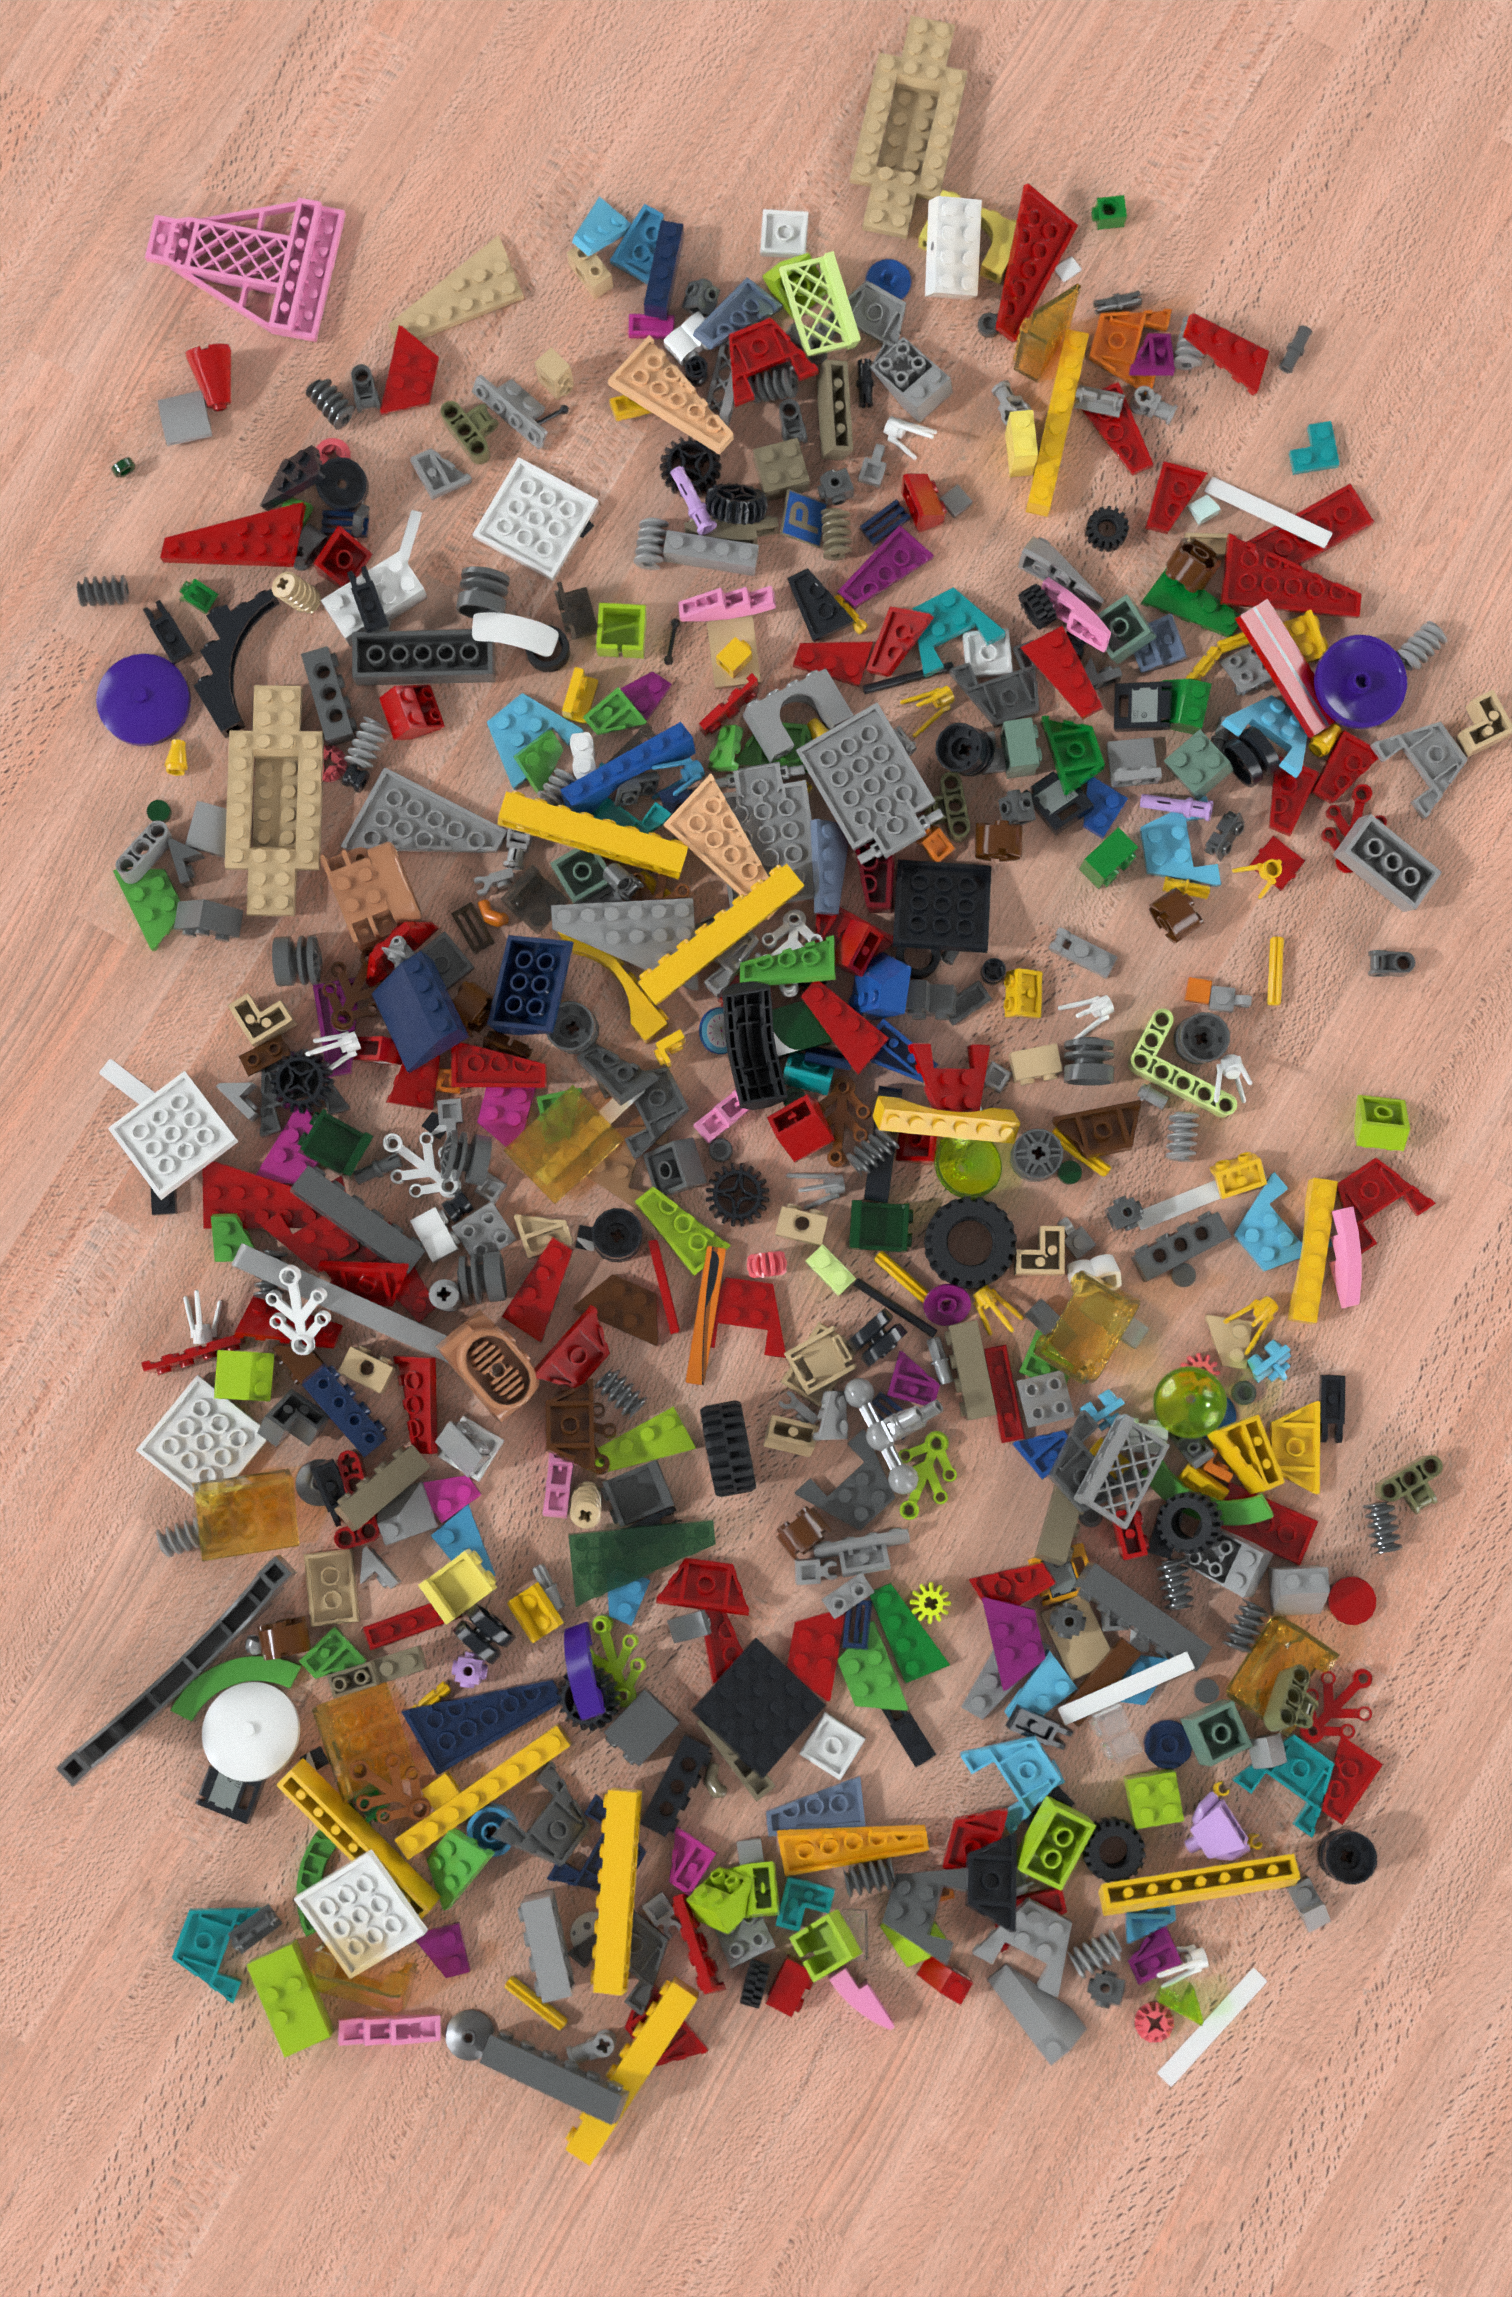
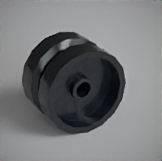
(356, 486)
(1251, 756)
(878, 1339)
(486, 1631)

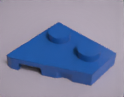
(1106, 807)
(1041, 1451)

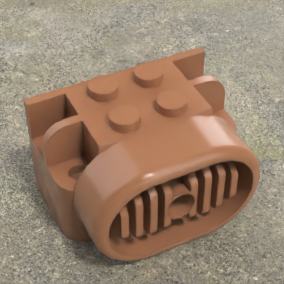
(372, 892)
(472, 1353)

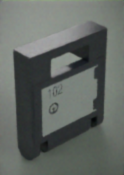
(1145, 706)
(1050, 802)
(225, 1795)

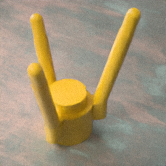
(939, 697)
(1268, 871)
(987, 1298)
(1263, 1311)

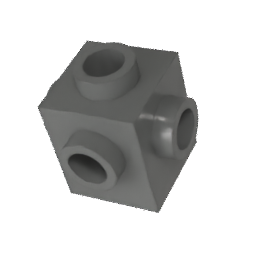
(701, 297)
(835, 487)
(1017, 807)
(1118, 1219)
(1058, 1617)
(1115, 1994)

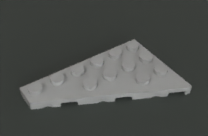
(419, 821)
(630, 929)

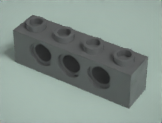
(315, 663)
(1215, 1233)

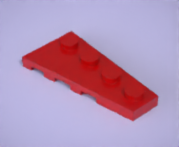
(1061, 666)
(489, 1068)
(536, 1297)
(257, 1324)

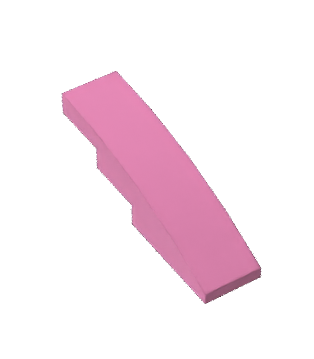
(720, 606)
(1079, 617)
(720, 1118)
(1347, 1267)
(558, 1487)
(388, 2029)

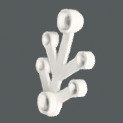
(794, 929)
(425, 1167)
(296, 1312)

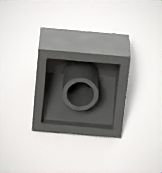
(675, 1167)

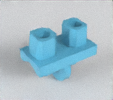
(1278, 1356)
(1110, 1404)

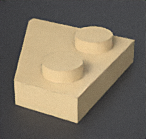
(538, 1232)
(1230, 1340)

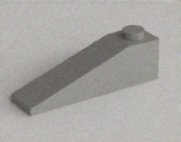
(1045, 561)
(1043, 2017)

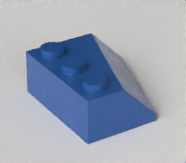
(881, 989)

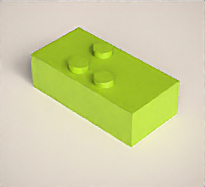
(290, 1998)

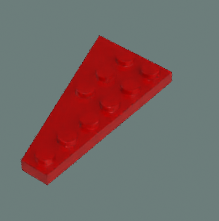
(253, 540)
(1260, 575)

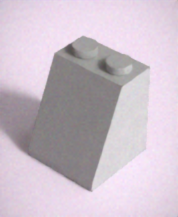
(1298, 1589)

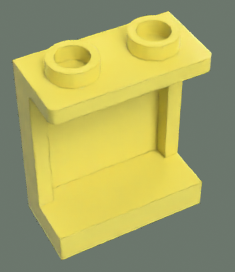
(458, 1585)

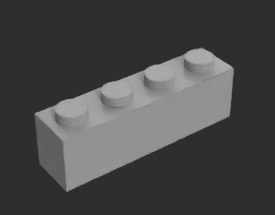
(711, 553)

